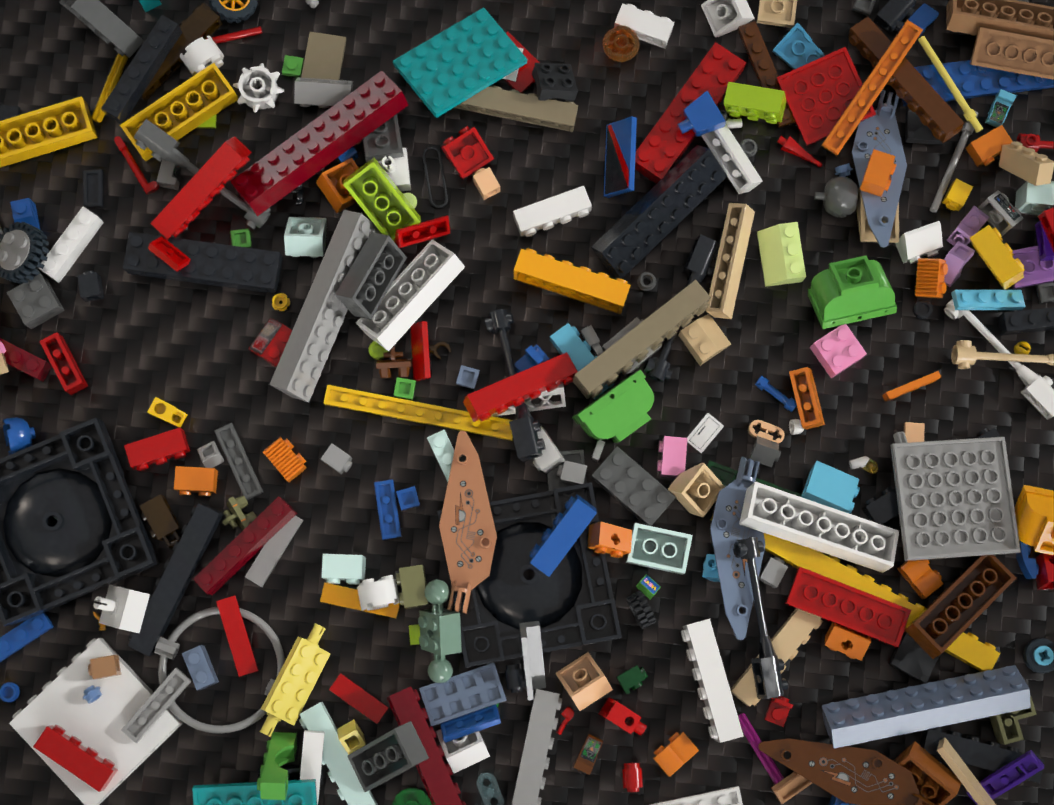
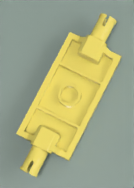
(295, 681)

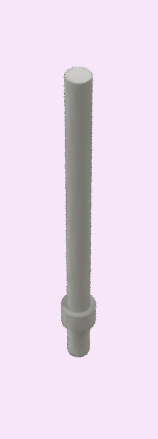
(966, 131)

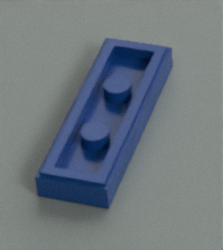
(387, 509)
(470, 723)

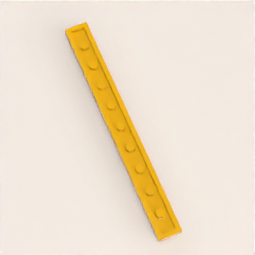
(416, 412)

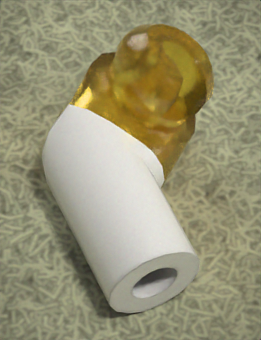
(865, 463)

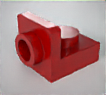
(778, 710)

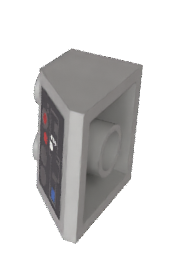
(1000, 212)

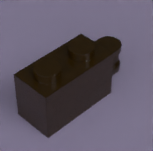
(161, 520)

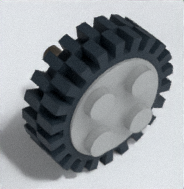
(22, 252)

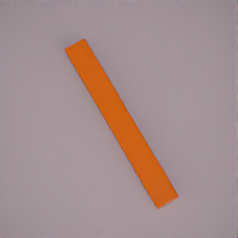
(872, 87)

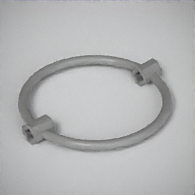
(168, 649)

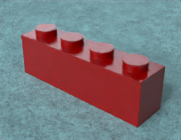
(76, 758)

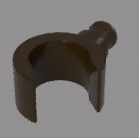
(433, 349)

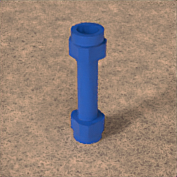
(789, 404)

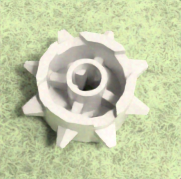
(248, 87)

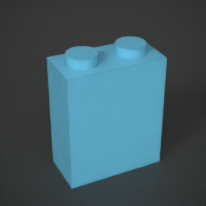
(831, 487)

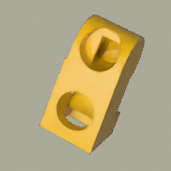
(167, 412)

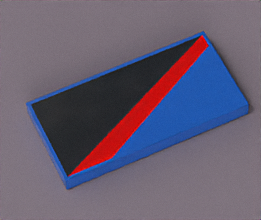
(620, 157)

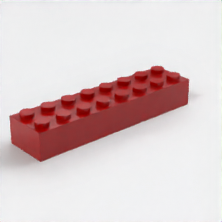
(665, 141)

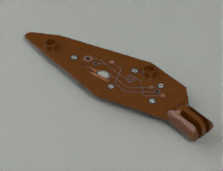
(848, 772)

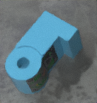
(1000, 108)

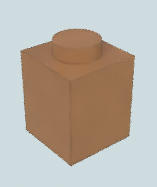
(104, 667)

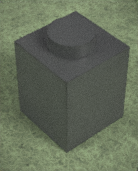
(765, 451)

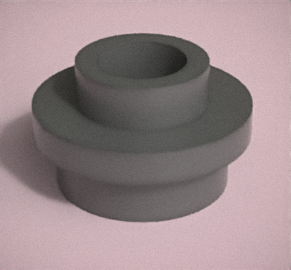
(646, 275)

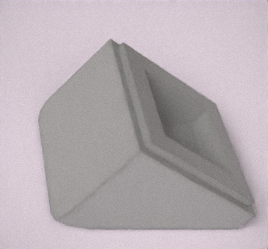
(210, 455)

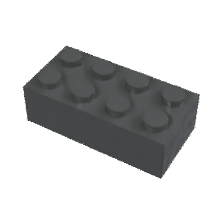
(371, 275)
(633, 487)
(388, 756)

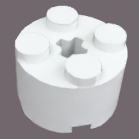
(202, 54)
(378, 593)

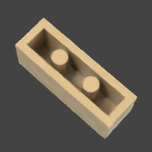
(1026, 163)

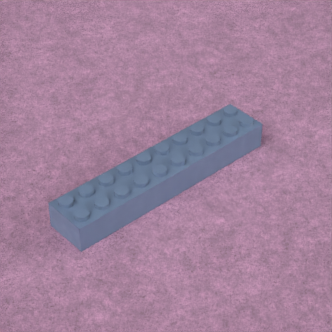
(926, 706)

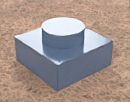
(467, 377)

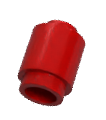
(632, 777)

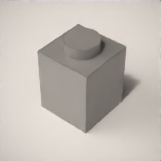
(337, 459)
(571, 473)
(773, 572)

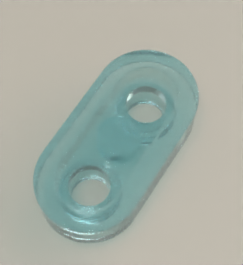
(490, 791)

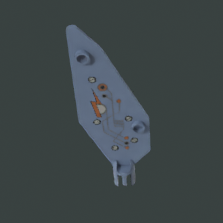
(883, 135)
(725, 531)

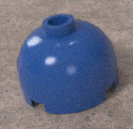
(17, 434)

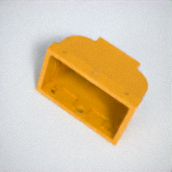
(1036, 518)

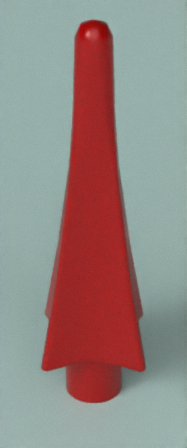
(794, 148)

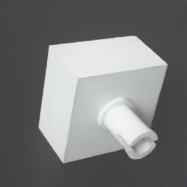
(398, 170)
(122, 608)

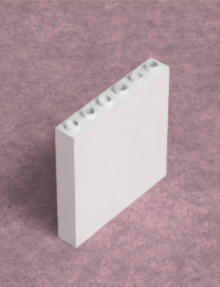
(94, 723)

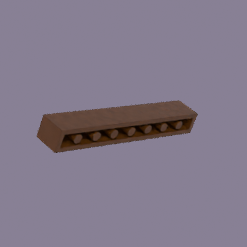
(908, 83)

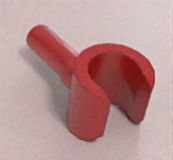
(568, 714)

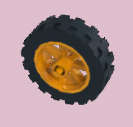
(232, 14)

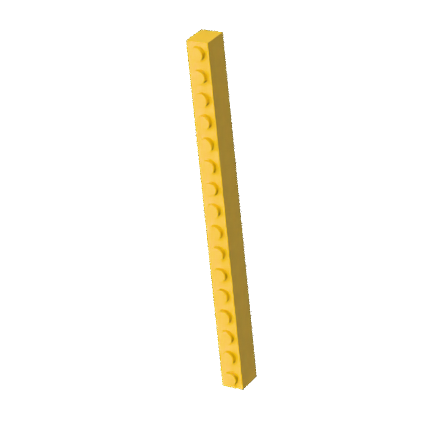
(964, 648)

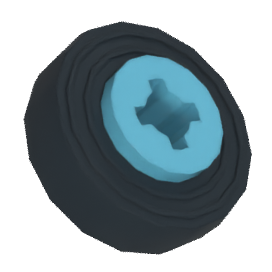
(1035, 658)

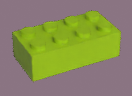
(381, 198)

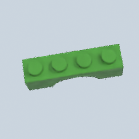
(274, 780)

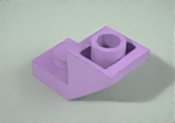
(968, 226)
(956, 259)

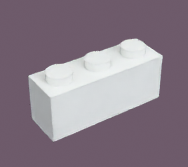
(645, 24)

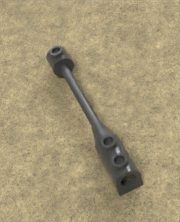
(165, 148)

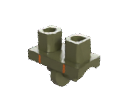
(235, 507)

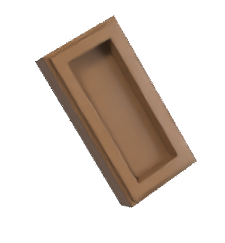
(790, 787)

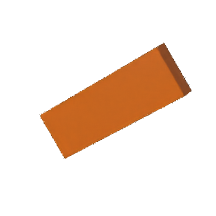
(911, 386)

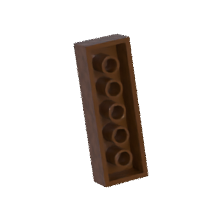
(960, 605)

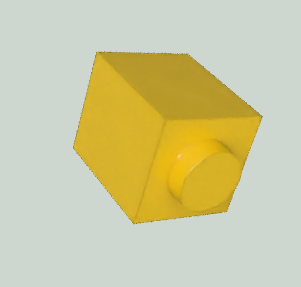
(957, 195)

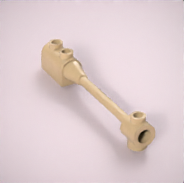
(965, 355)

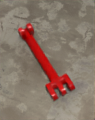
(147, 187)

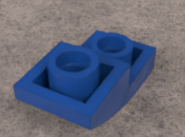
(923, 17)
(1027, 565)

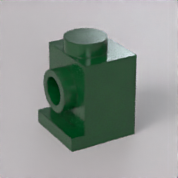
(631, 678)

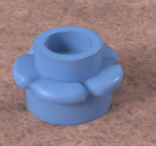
(843, 170)
(92, 694)

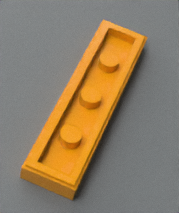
(349, 598)

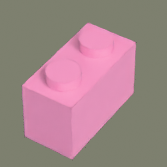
(672, 456)

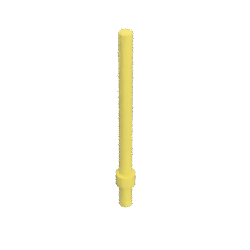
(969, 114)

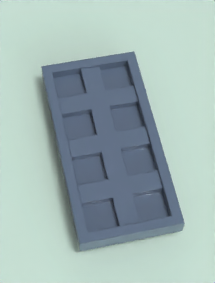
(463, 694)

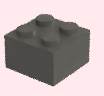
(35, 301)

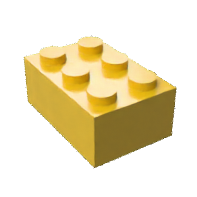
(998, 256)

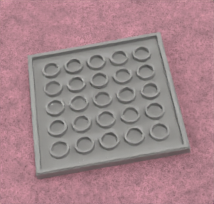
(955, 498)

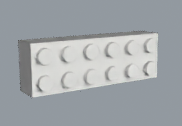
(412, 294)
(712, 680)

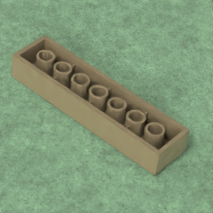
(641, 339)

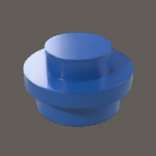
(9, 692)

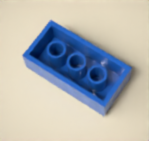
(563, 535)

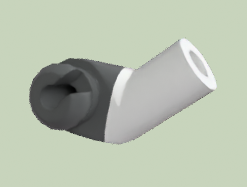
(731, 123)

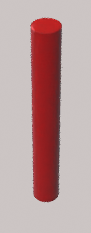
(237, 35)

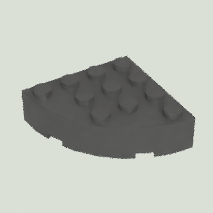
(105, 24)

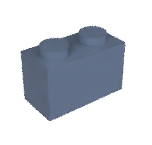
(200, 667)

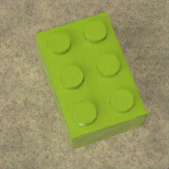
(755, 102)

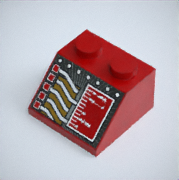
(271, 342)

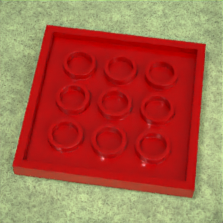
(821, 93)

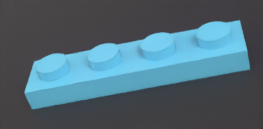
(988, 300)

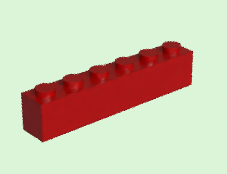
(520, 387)

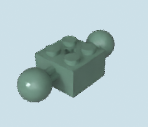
(439, 631)

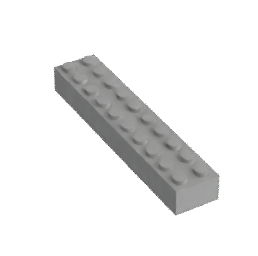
(322, 311)

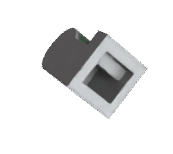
(167, 175)

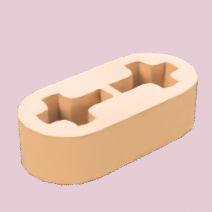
(767, 427)

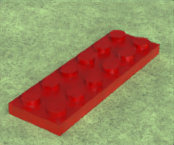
(848, 606)

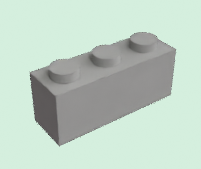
(321, 91)

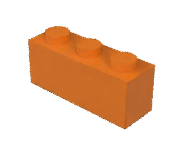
(806, 398)

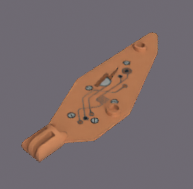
(466, 524)

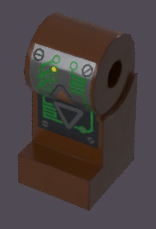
(588, 754)

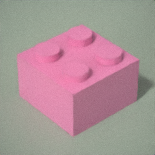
(838, 350)

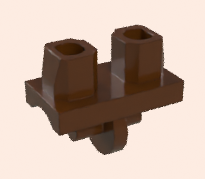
(385, 365)

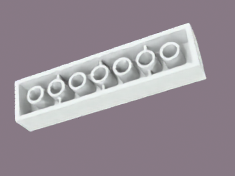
(819, 527)

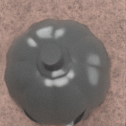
(839, 196)

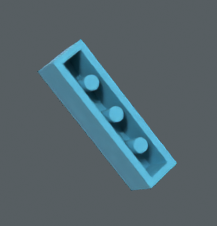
(568, 341)

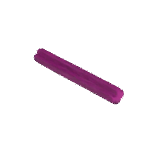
(754, 740)

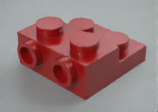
(467, 151)

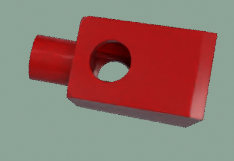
(1045, 576)
(618, 713)

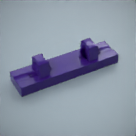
(1010, 776)

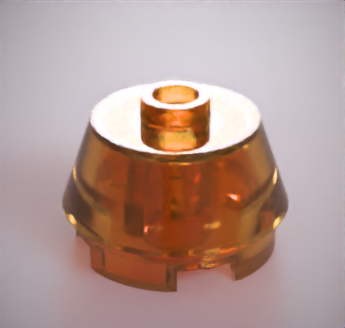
(621, 44)

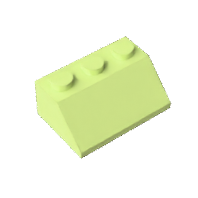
(781, 254)

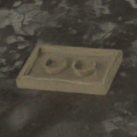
(324, 56)

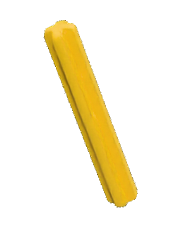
(110, 84)

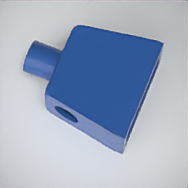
(702, 116)

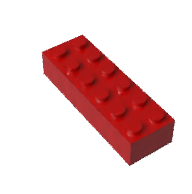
(199, 190)

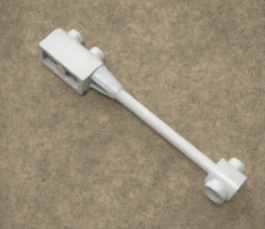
(1037, 389)

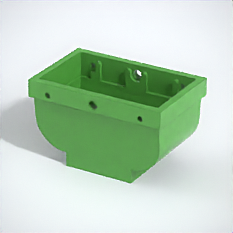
(851, 292)
(618, 410)

